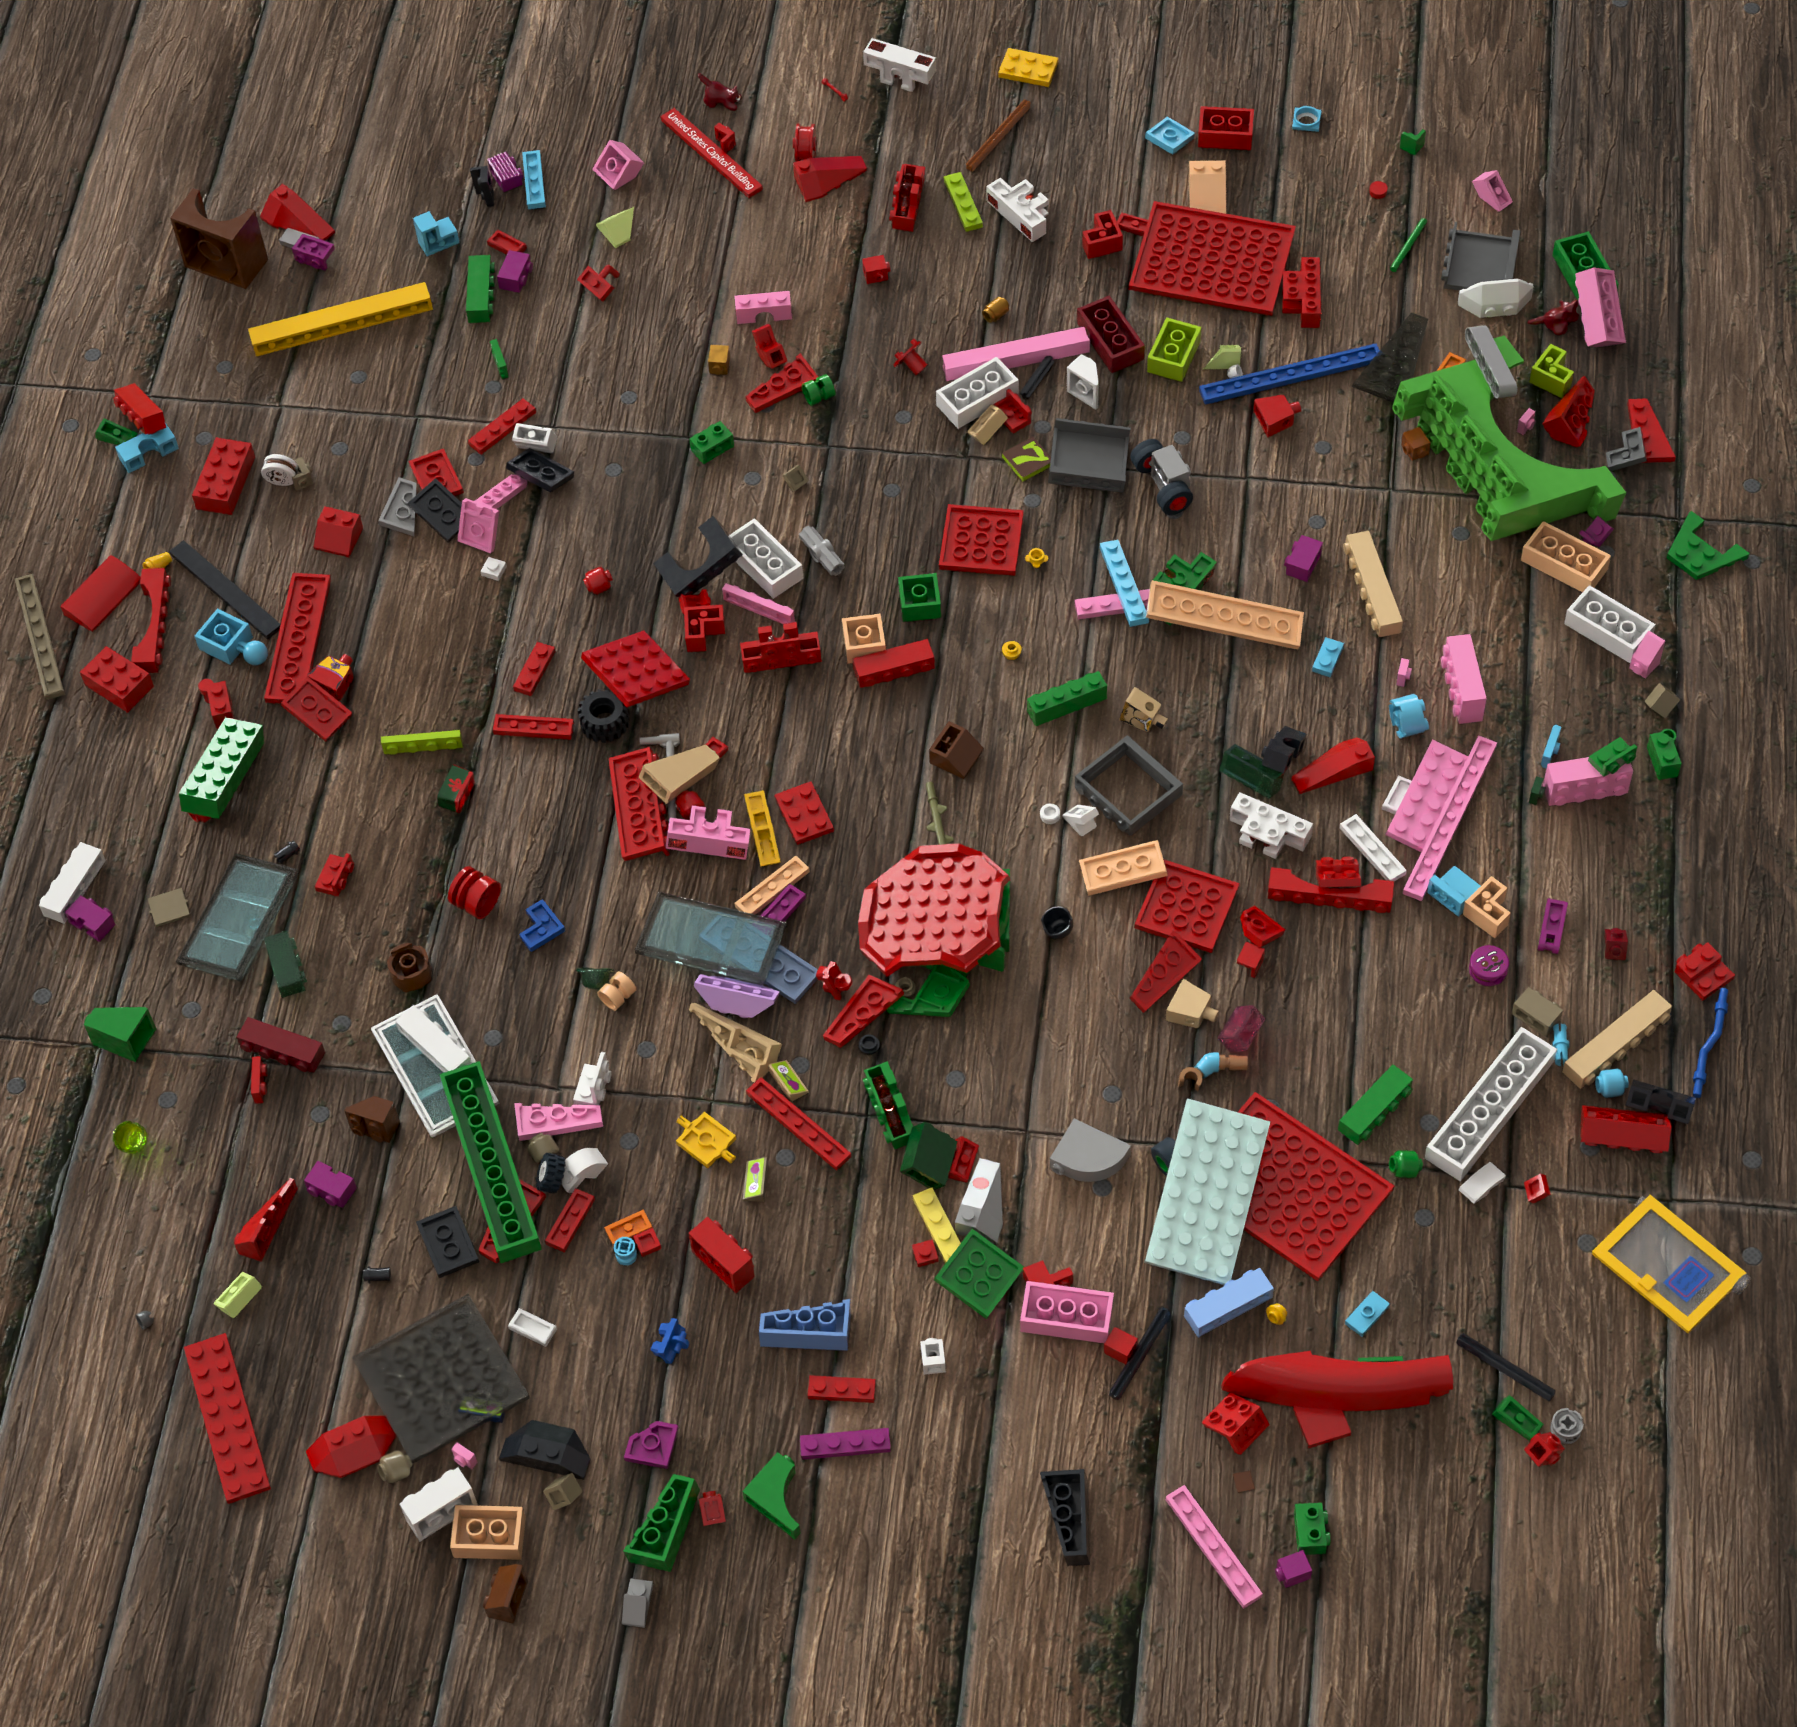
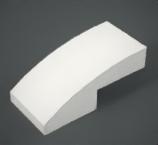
(1482, 1182)

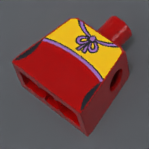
(333, 675)

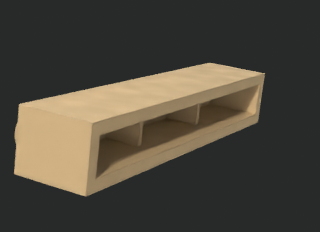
(1373, 584)
(1617, 1039)

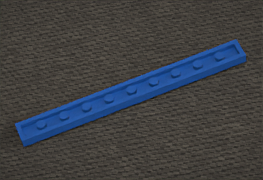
(1288, 374)

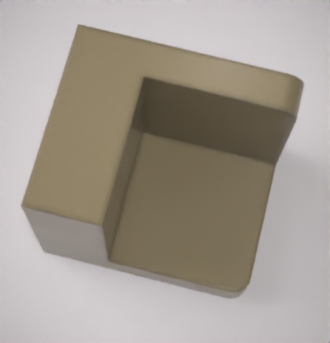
(1662, 700)
(562, 1491)

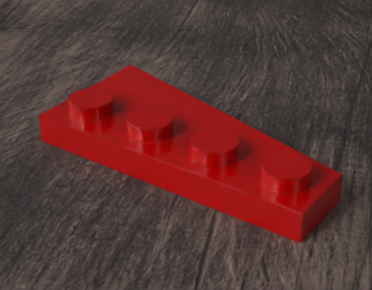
(781, 385)
(1167, 969)
(533, 1198)

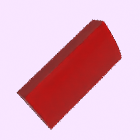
(101, 593)

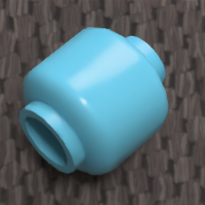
(1611, 1083)

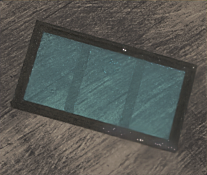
(237, 917)
(710, 938)

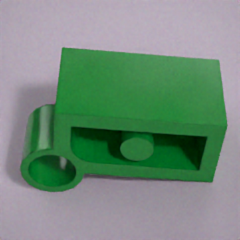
(1664, 754)

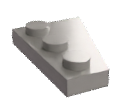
(397, 513)

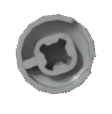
(1567, 1425)

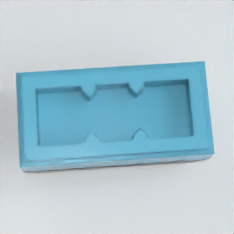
(1552, 746)
(1367, 1313)

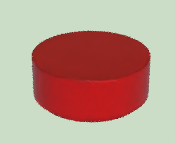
(1378, 190)

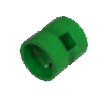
(818, 389)

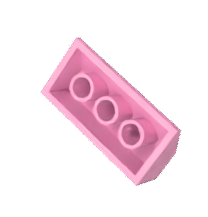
(1600, 307)
(1066, 1312)

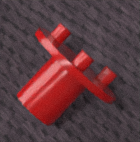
(911, 358)

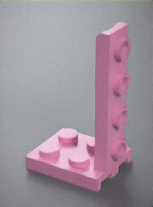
(480, 517)

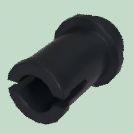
(287, 851)
(376, 1274)

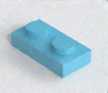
(1327, 657)

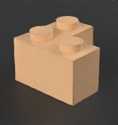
(1485, 907)

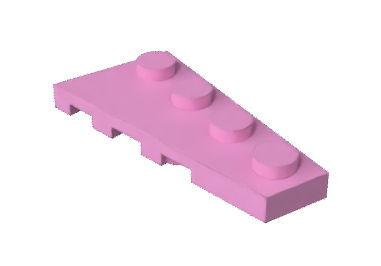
(555, 1119)

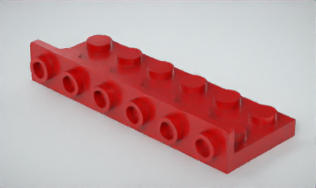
(638, 809)

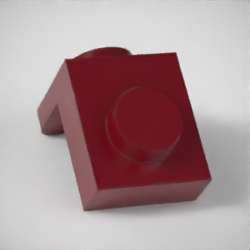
(1616, 944)

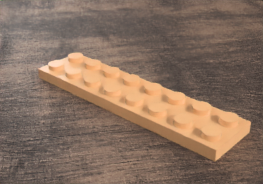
(1225, 615)

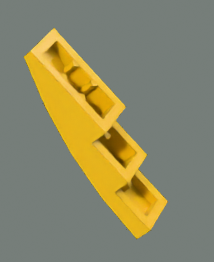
(762, 828)

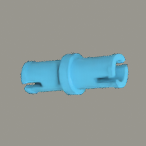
(1560, 1043)

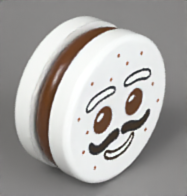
(279, 469)

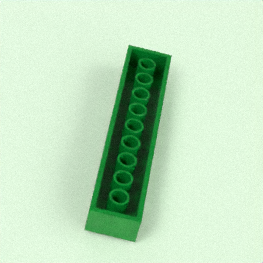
(490, 1162)

